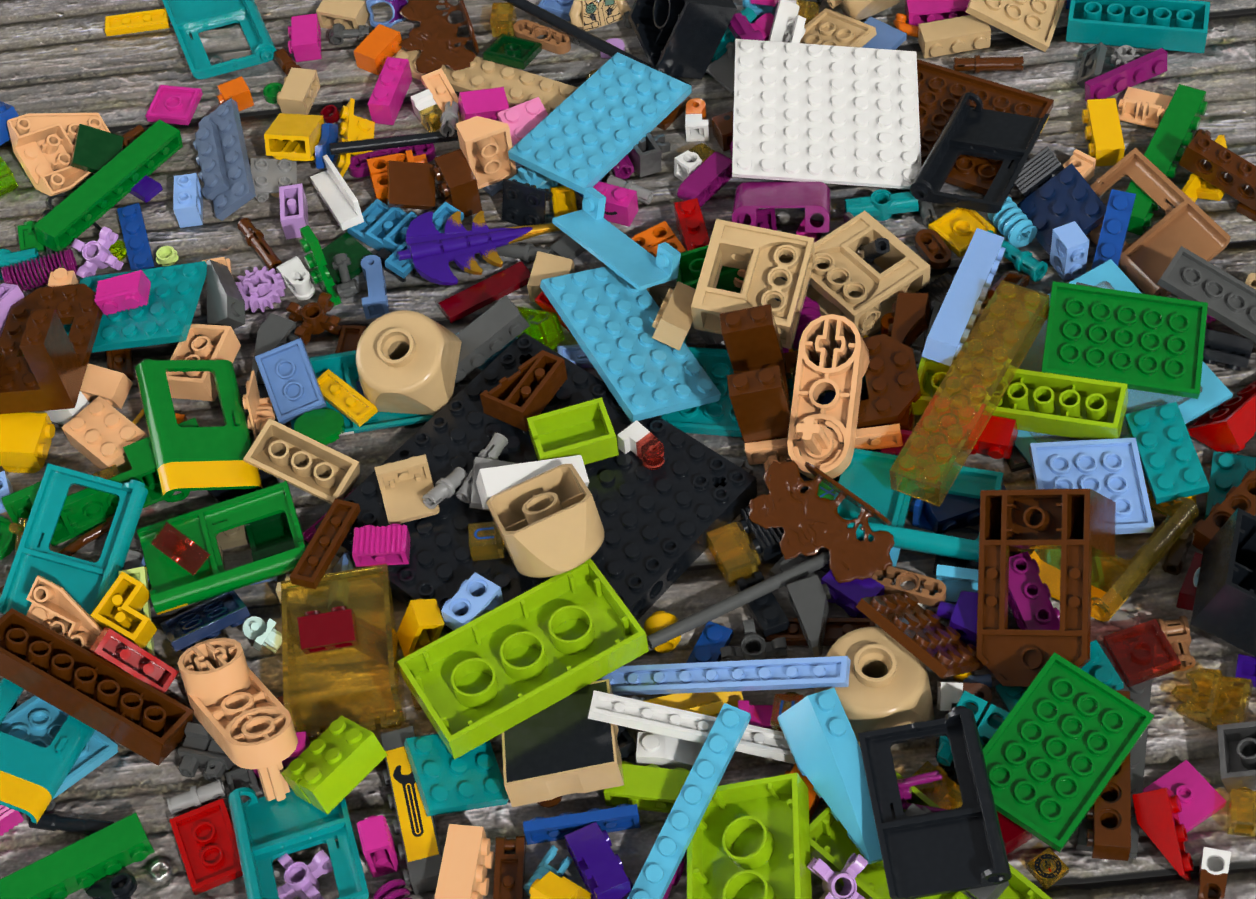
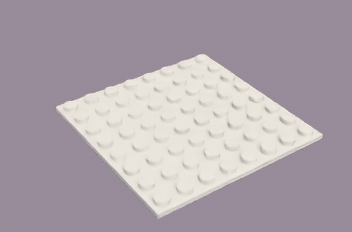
(825, 114)

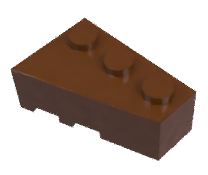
(526, 391)

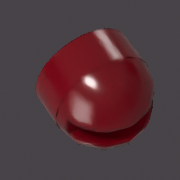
(327, 110)

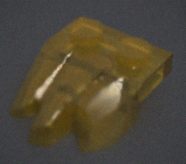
(1213, 698)

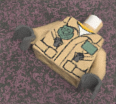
(598, 13)

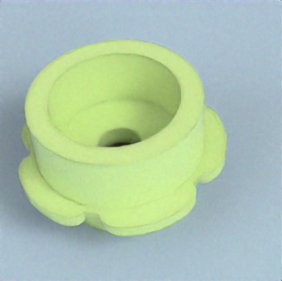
(166, 256)

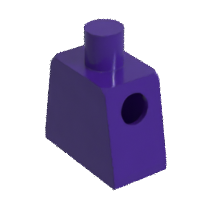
(962, 615)

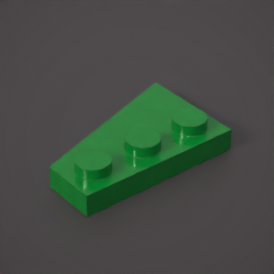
(317, 263)

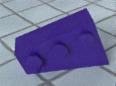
(597, 864)

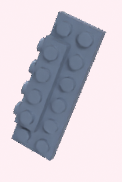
(224, 160)

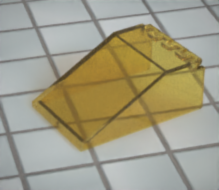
(348, 681)

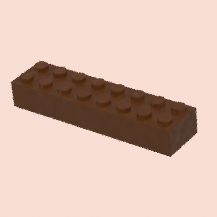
(90, 688)

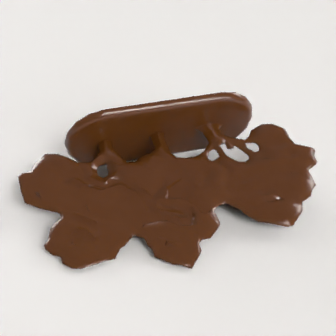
(437, 36)
(815, 522)

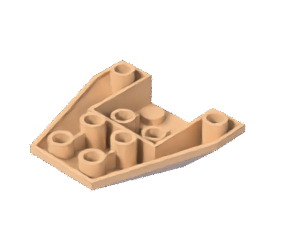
(46, 148)
(61, 613)

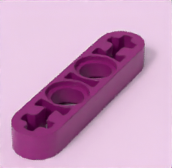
(361, 159)

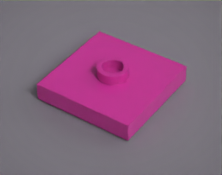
(174, 104)
(1195, 794)

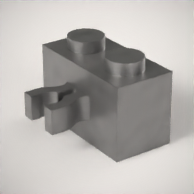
(647, 154)

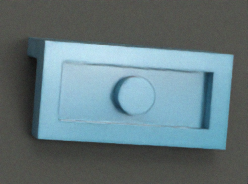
(957, 580)

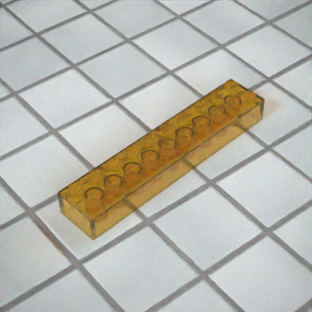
(969, 393)

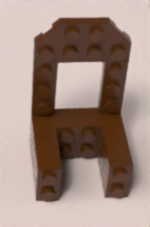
(52, 361)
(762, 376)
(1028, 520)

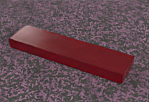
(485, 292)

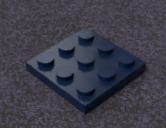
(1060, 202)
(205, 620)

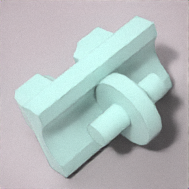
(263, 634)

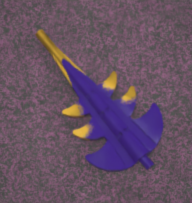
(434, 250)

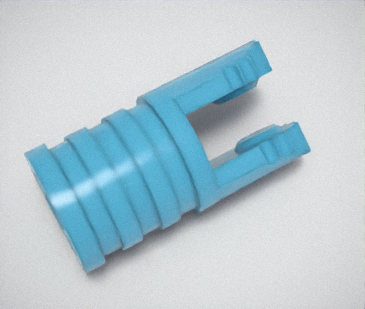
(543, 867)

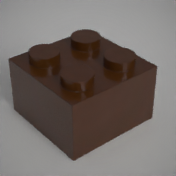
(457, 182)

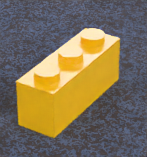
(1103, 131)

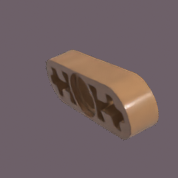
(554, 42)
(930, 584)

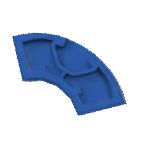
(329, 135)

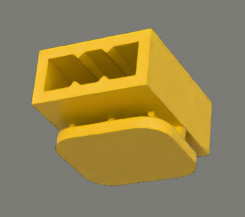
(293, 137)
(25, 441)

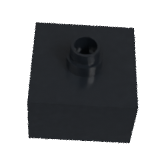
(681, 34)
(1228, 584)

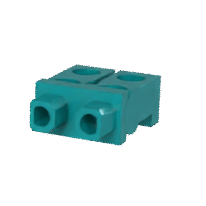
(988, 724)

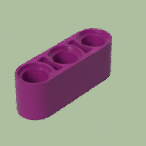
(706, 179)

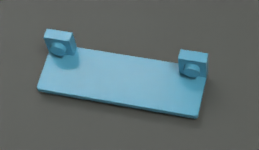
(615, 248)

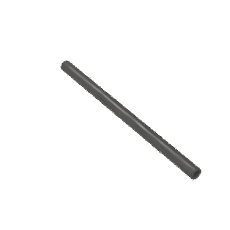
(738, 600)

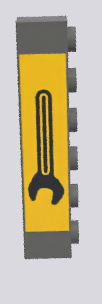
(418, 832)

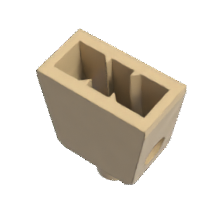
(546, 267)

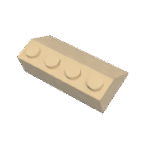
(303, 462)

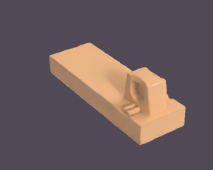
(440, 89)

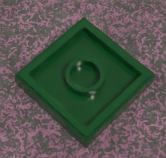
(512, 51)
(94, 148)
(353, 249)

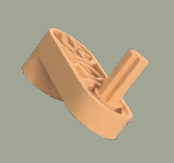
(844, 376)
(239, 711)

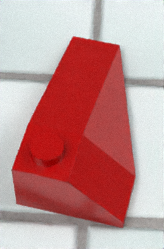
(1231, 425)

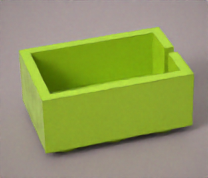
(574, 431)
(334, 764)

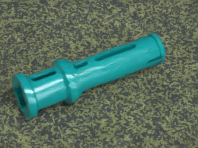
(1024, 261)

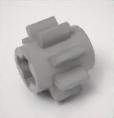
(1123, 55)

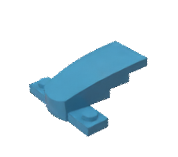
(388, 227)

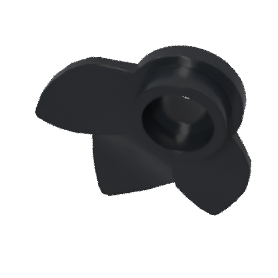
(119, 887)

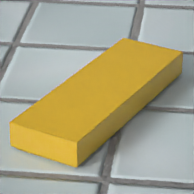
(136, 22)
(346, 398)

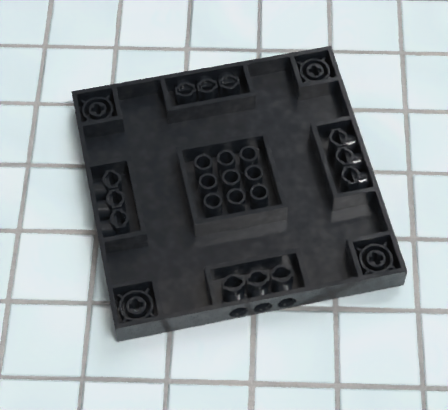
(649, 517)

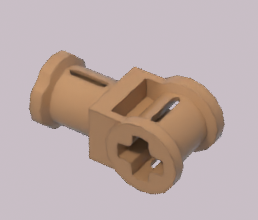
(1178, 635)

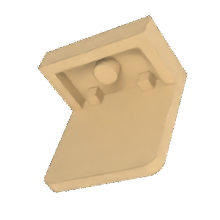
(403, 487)

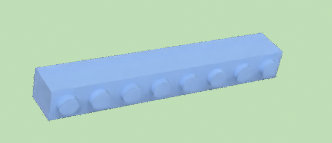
(964, 297)

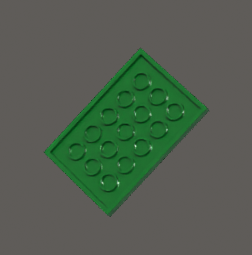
(1126, 338)
(1060, 750)

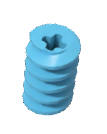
(1013, 224)

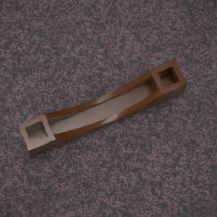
(910, 320)

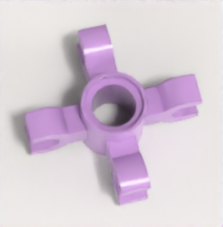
(97, 253)
(852, 868)
(302, 878)

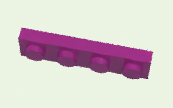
(1126, 75)

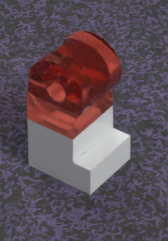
(642, 444)

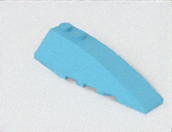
(834, 764)

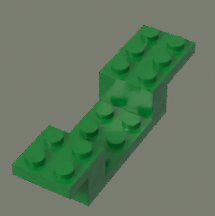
(89, 506)

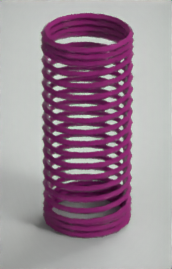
(9, 275)

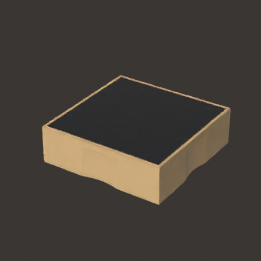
(561, 751)

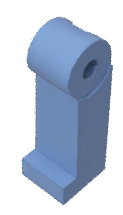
(377, 302)

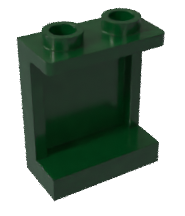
(269, 536)

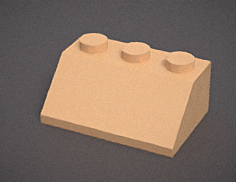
(486, 149)

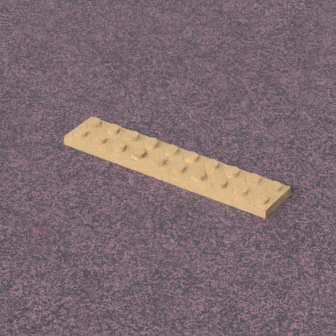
(484, 74)

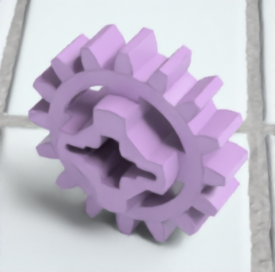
(261, 288)

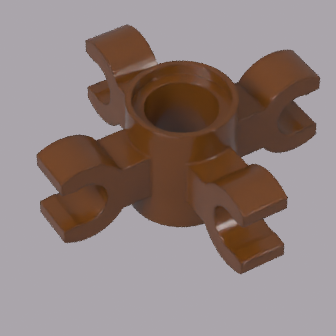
(314, 318)

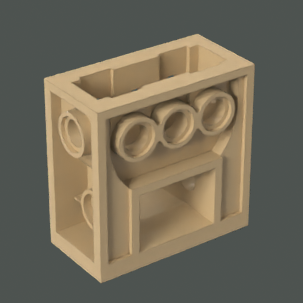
(766, 258)
(850, 286)

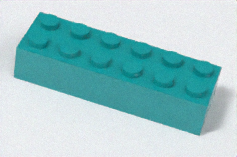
(1140, 23)

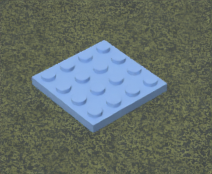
(1102, 465)

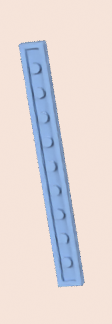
(731, 676)

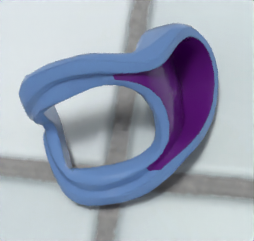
(396, 6)

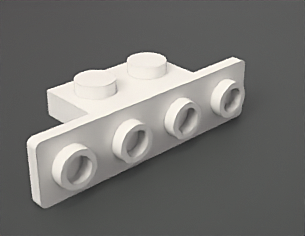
(787, 23)

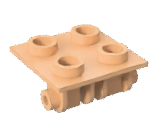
(1143, 107)
(259, 408)

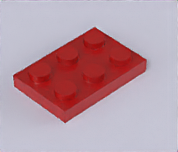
(207, 846)

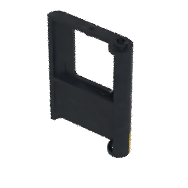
(983, 135)
(941, 848)

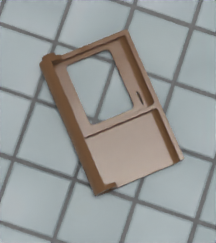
(1182, 225)

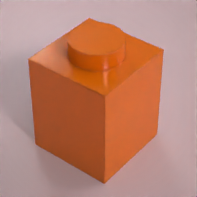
(238, 91)

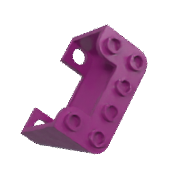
(807, 195)

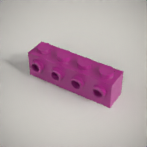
(1029, 596)

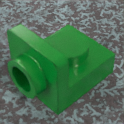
(28, 237)

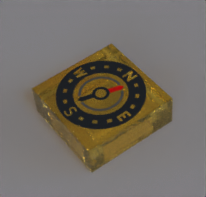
(1047, 868)

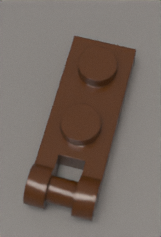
(509, 868)

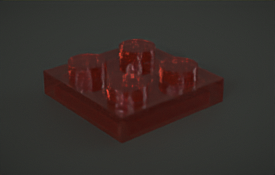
(1142, 652)

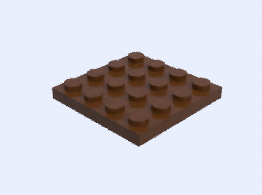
(921, 633)

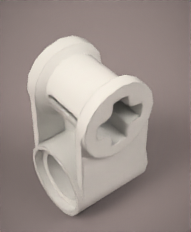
(296, 278)

